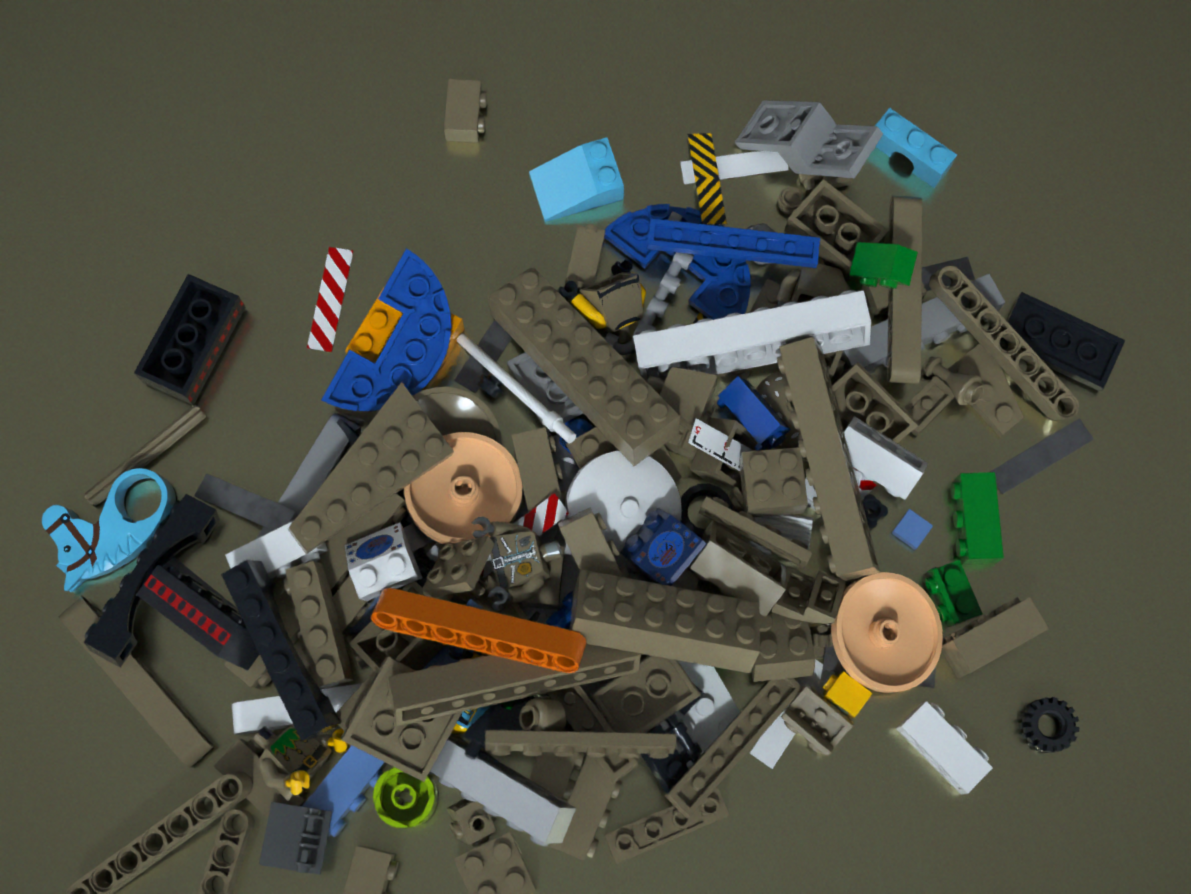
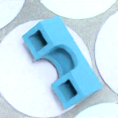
(928, 155)

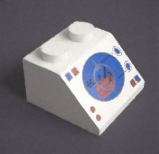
(381, 562)

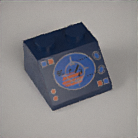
(662, 548)

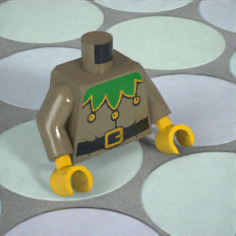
(292, 762)

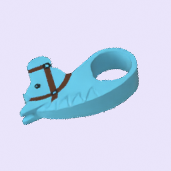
(99, 548)

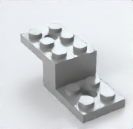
(809, 138)

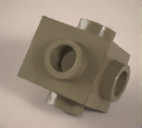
(470, 822)

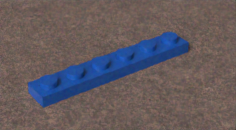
(733, 243)

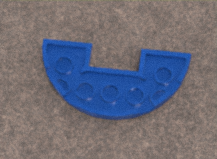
(725, 279)
(413, 349)

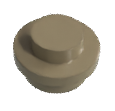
(790, 199)

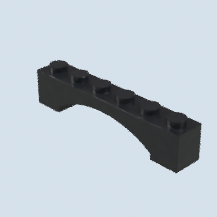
(113, 634)
(304, 701)

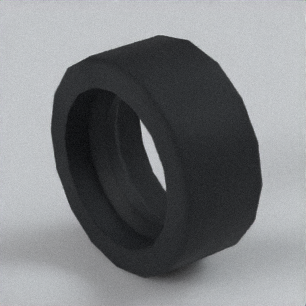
(703, 489)

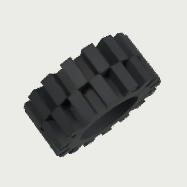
(1066, 720)

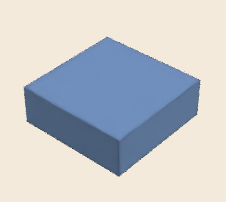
(912, 529)

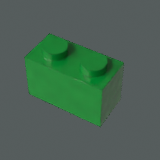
(883, 264)

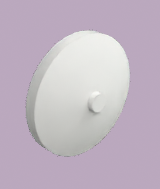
(622, 495)

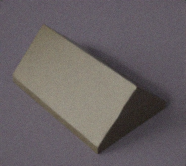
(867, 400)

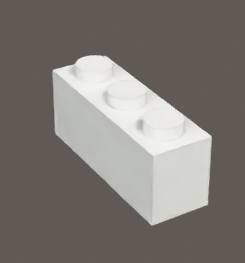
(883, 459)
(276, 551)
(945, 747)

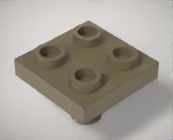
(459, 568)

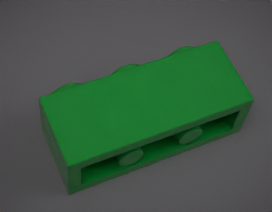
(977, 518)

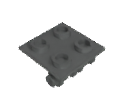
(295, 838)

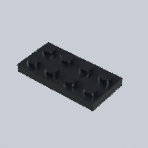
(1065, 341)

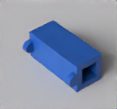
(754, 413)

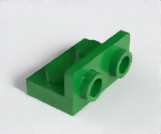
(952, 593)

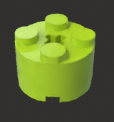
(390, 806)

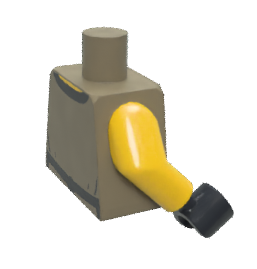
(611, 302)

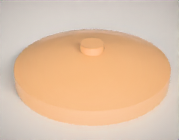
(469, 484)
(887, 632)

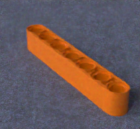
(479, 630)

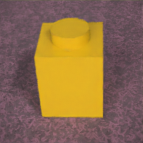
(846, 694)

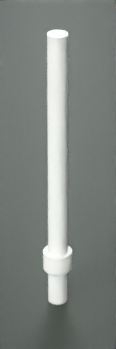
(550, 418)

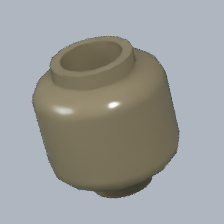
(543, 715)

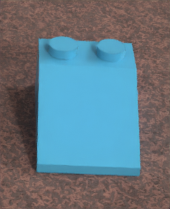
(578, 180)

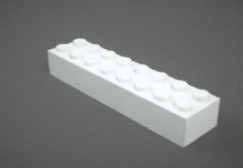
(754, 337)

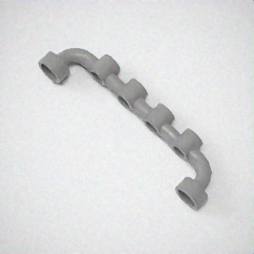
(657, 305)

